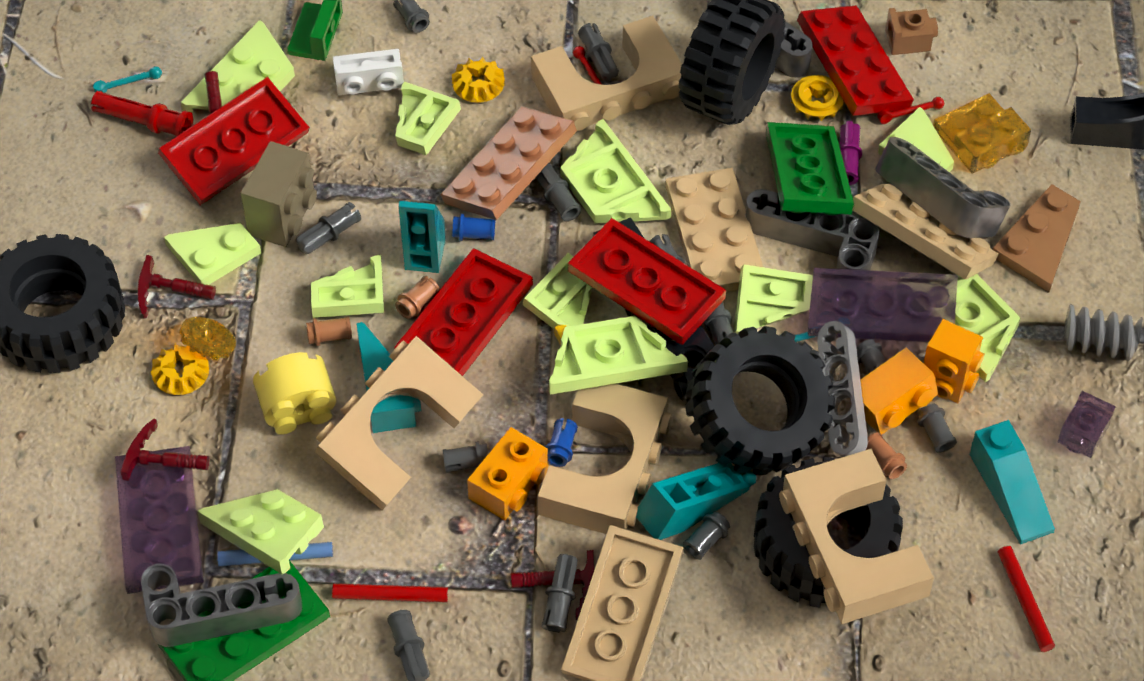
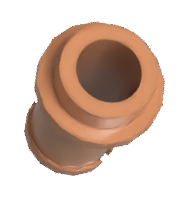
(410, 303)
(328, 330)
(891, 463)

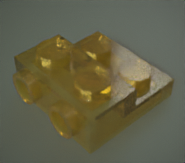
(983, 133)

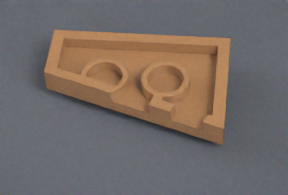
(1039, 237)

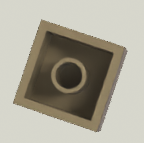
(278, 194)

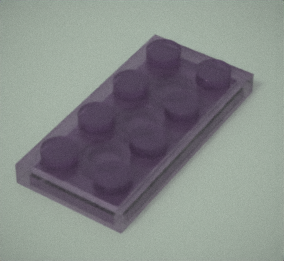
(882, 303)
(159, 521)

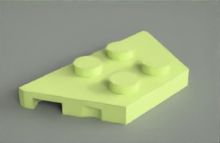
(243, 67)
(611, 181)
(987, 315)
(611, 354)
(265, 526)

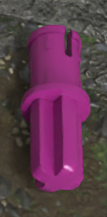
(850, 149)

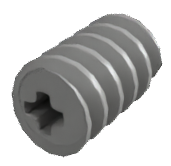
(1101, 332)

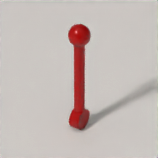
(579, 53)
(886, 116)

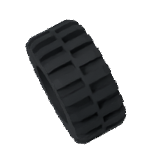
(731, 58)
(72, 335)
(794, 373)
(789, 561)

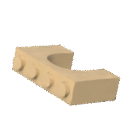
(587, 102)
(413, 373)
(611, 499)
(852, 584)

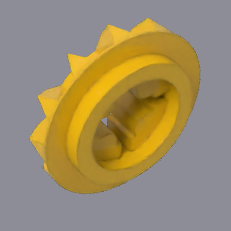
(819, 87)
(479, 90)
(168, 380)

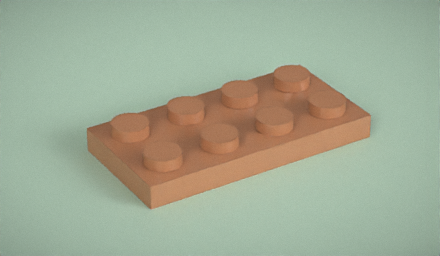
(508, 163)

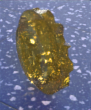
(207, 337)

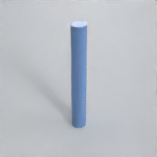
(240, 557)

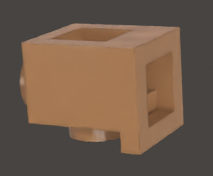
(910, 31)

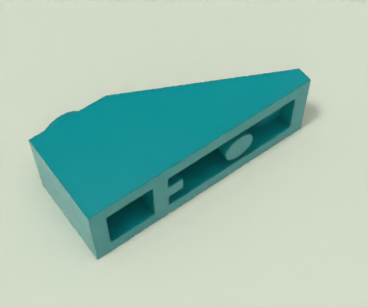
(422, 236)
(393, 412)
(1011, 480)
(685, 499)

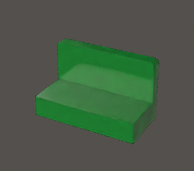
(315, 29)

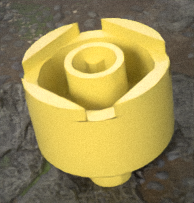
(295, 392)

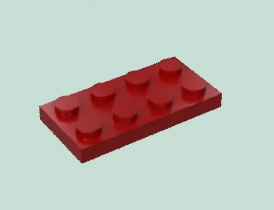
(855, 60)
(232, 140)
(647, 281)
(470, 309)

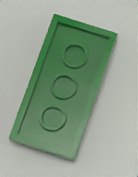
(809, 168)
(237, 653)

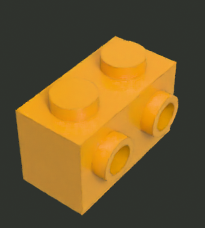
(954, 360)
(896, 390)
(508, 474)

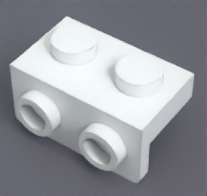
(368, 72)

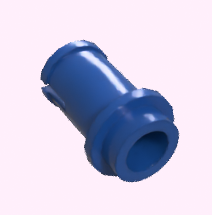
(473, 228)
(561, 442)

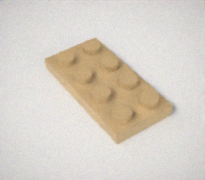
(713, 225)
(919, 229)
(622, 607)

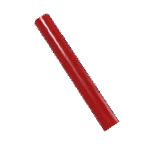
(390, 592)
(1026, 599)

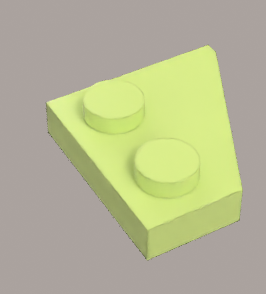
(423, 117)
(922, 134)
(213, 251)
(349, 291)
(770, 296)
(559, 297)

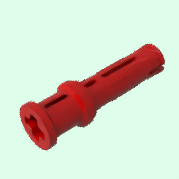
(155, 117)

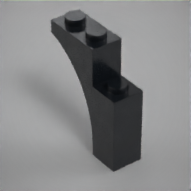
(1108, 121)

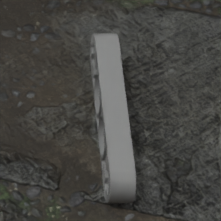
(846, 388)

